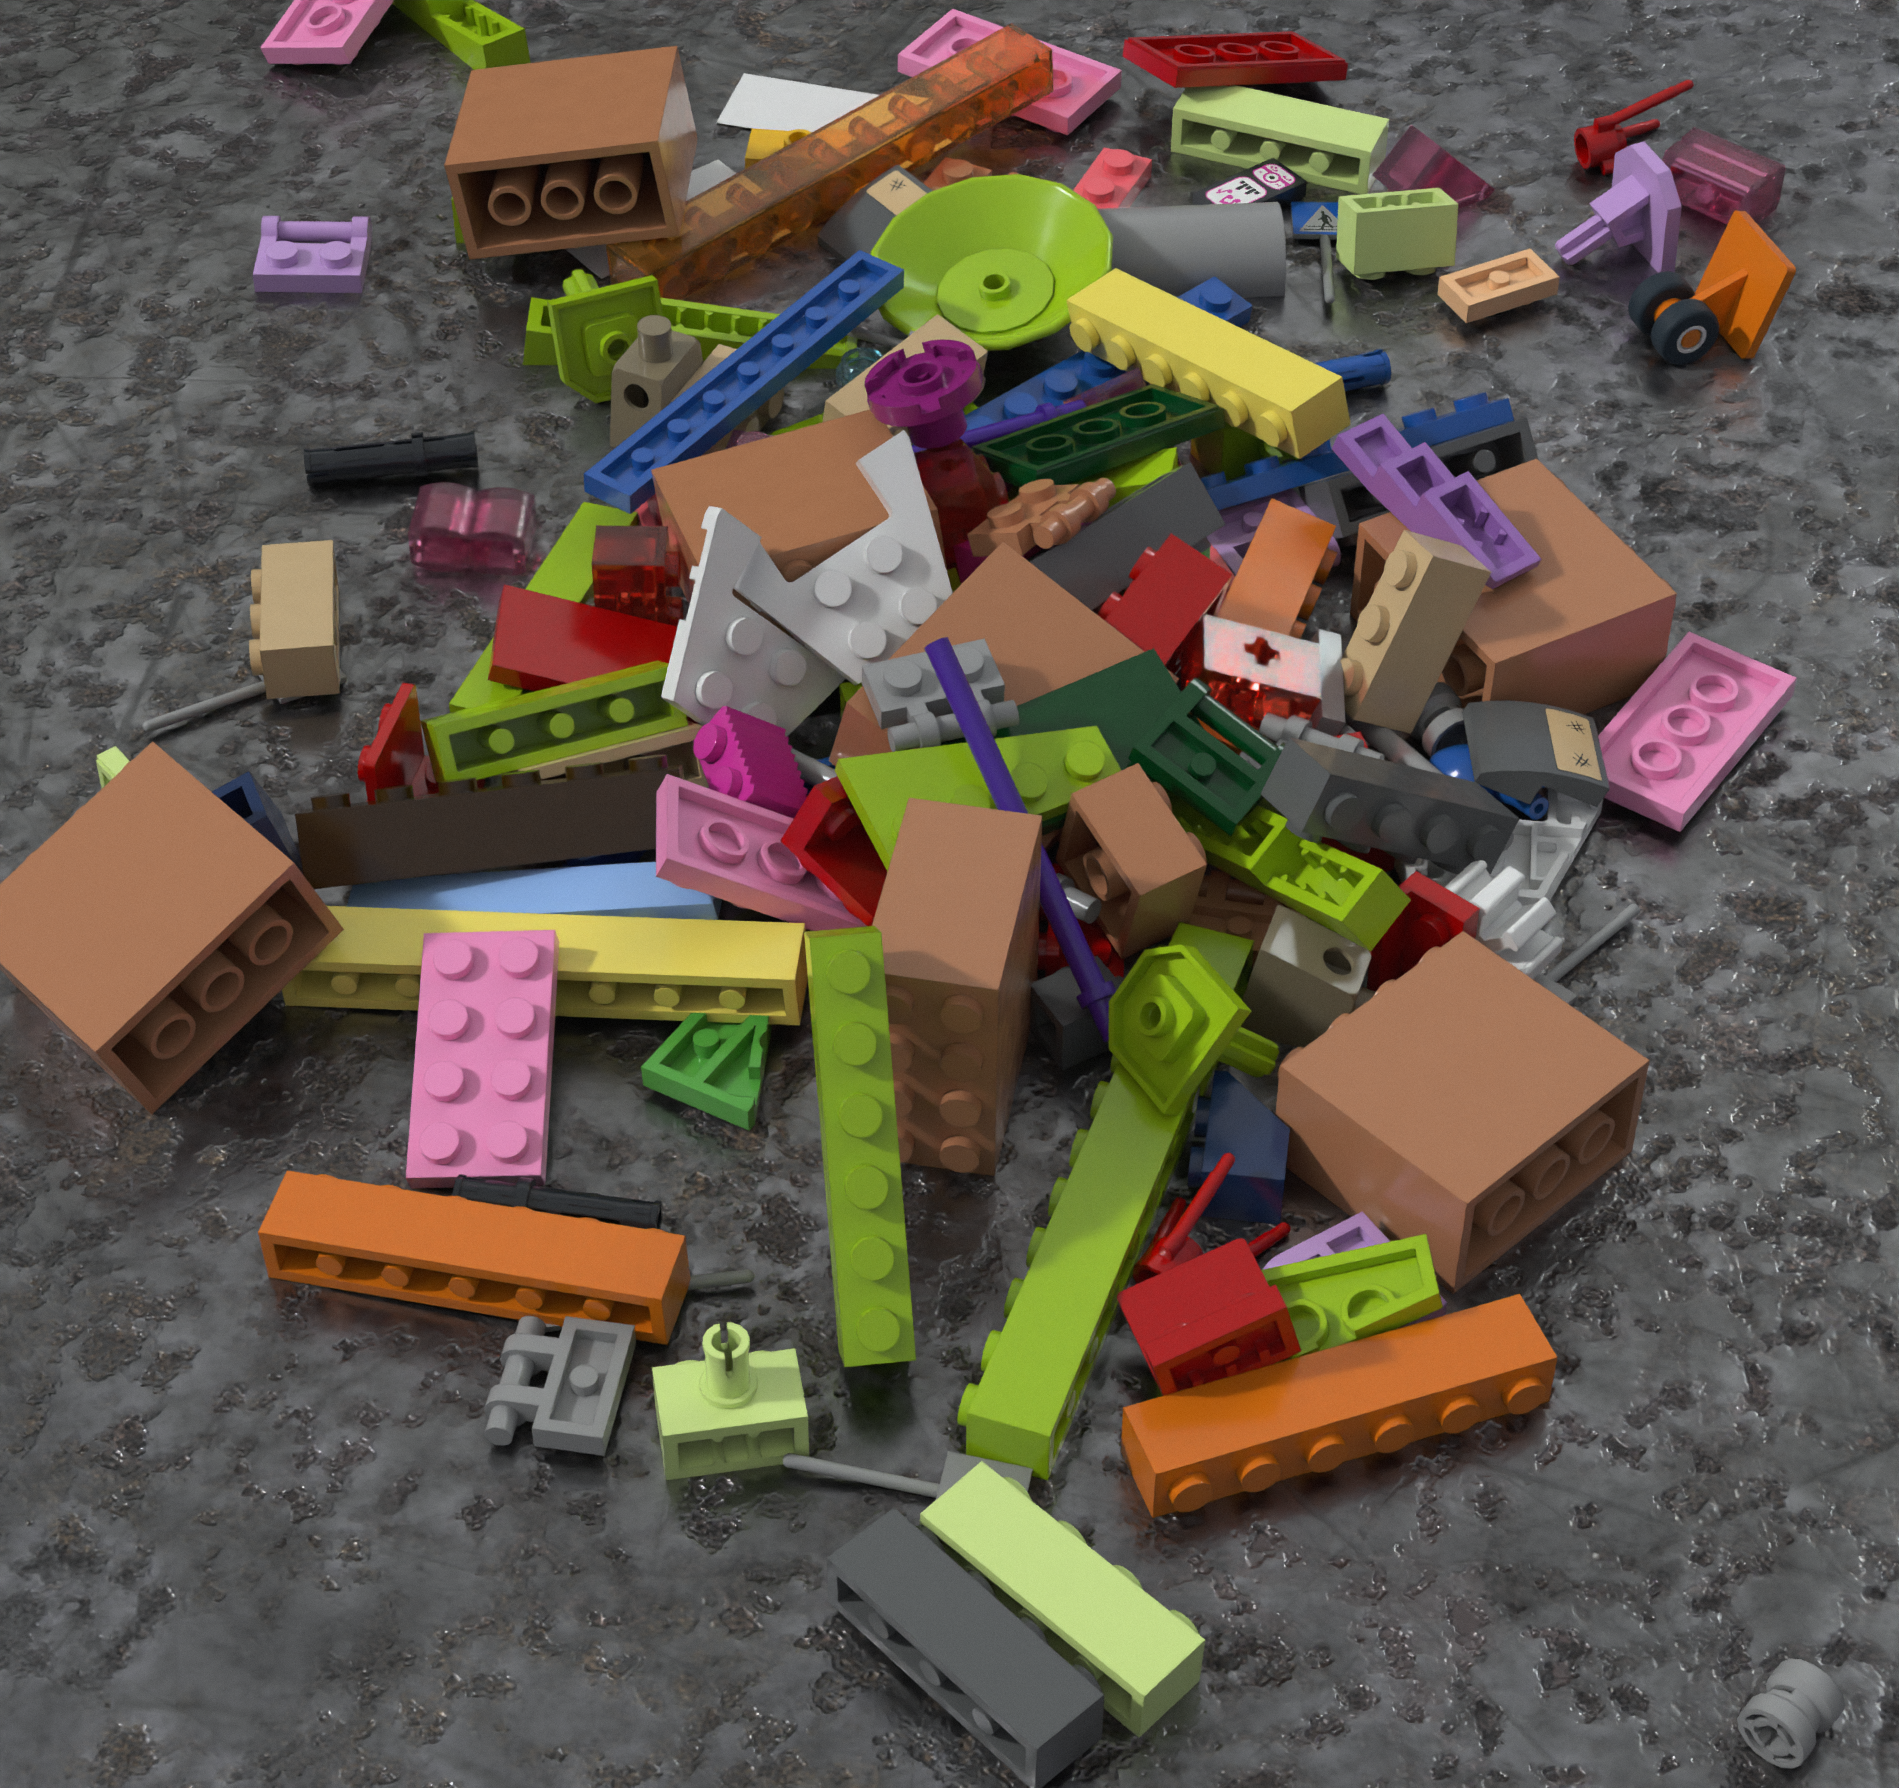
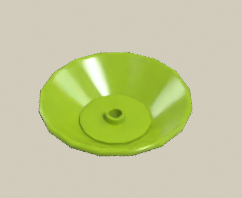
(994, 258)

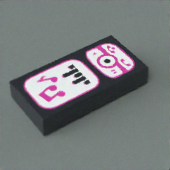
(1261, 183)

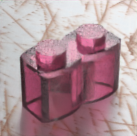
(472, 529)

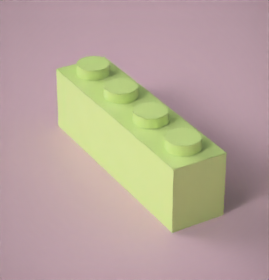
(1309, 138)
(1079, 1600)

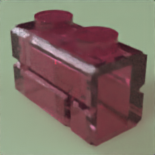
(1723, 177)

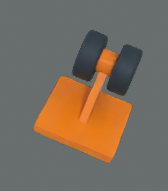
(1732, 299)

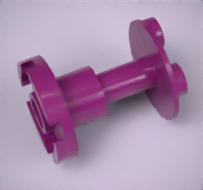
(926, 391)

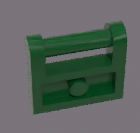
(1201, 766)

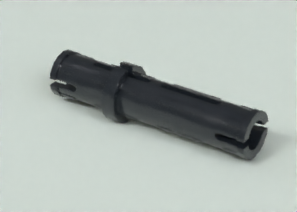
(391, 458)
(561, 1202)

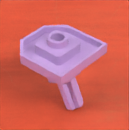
(1636, 211)

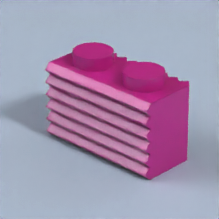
(750, 761)

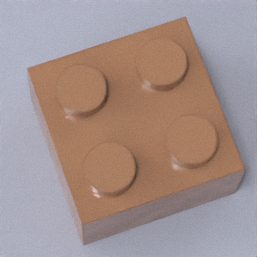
(1132, 857)

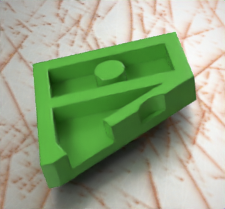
(713, 1066)

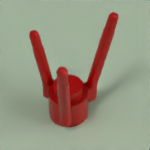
(1599, 142)
(1171, 1241)

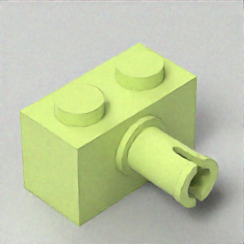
(1396, 232)
(730, 1408)

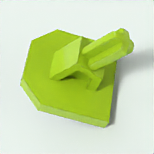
(597, 327)
(1175, 1023)

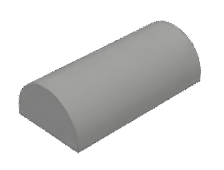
(1192, 243)

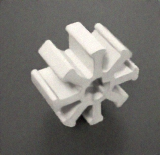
(1503, 922)

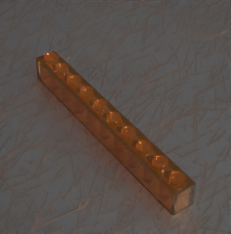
(829, 166)

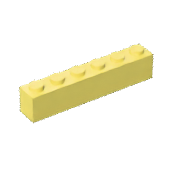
(1205, 357)

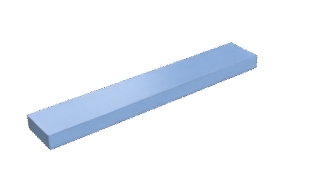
(578, 890)

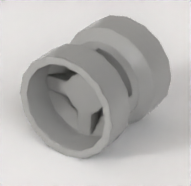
(1441, 721)
(1795, 1708)

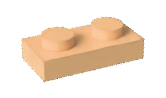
(1498, 285)

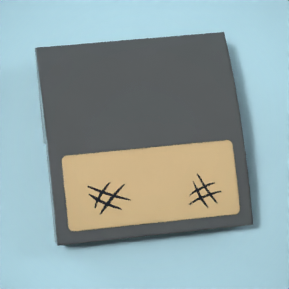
(869, 212)
(1535, 745)

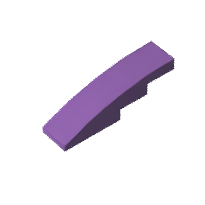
(1432, 500)

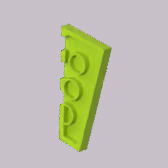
(1041, 765)
(1357, 1292)

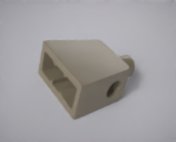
(650, 375)
(1303, 980)

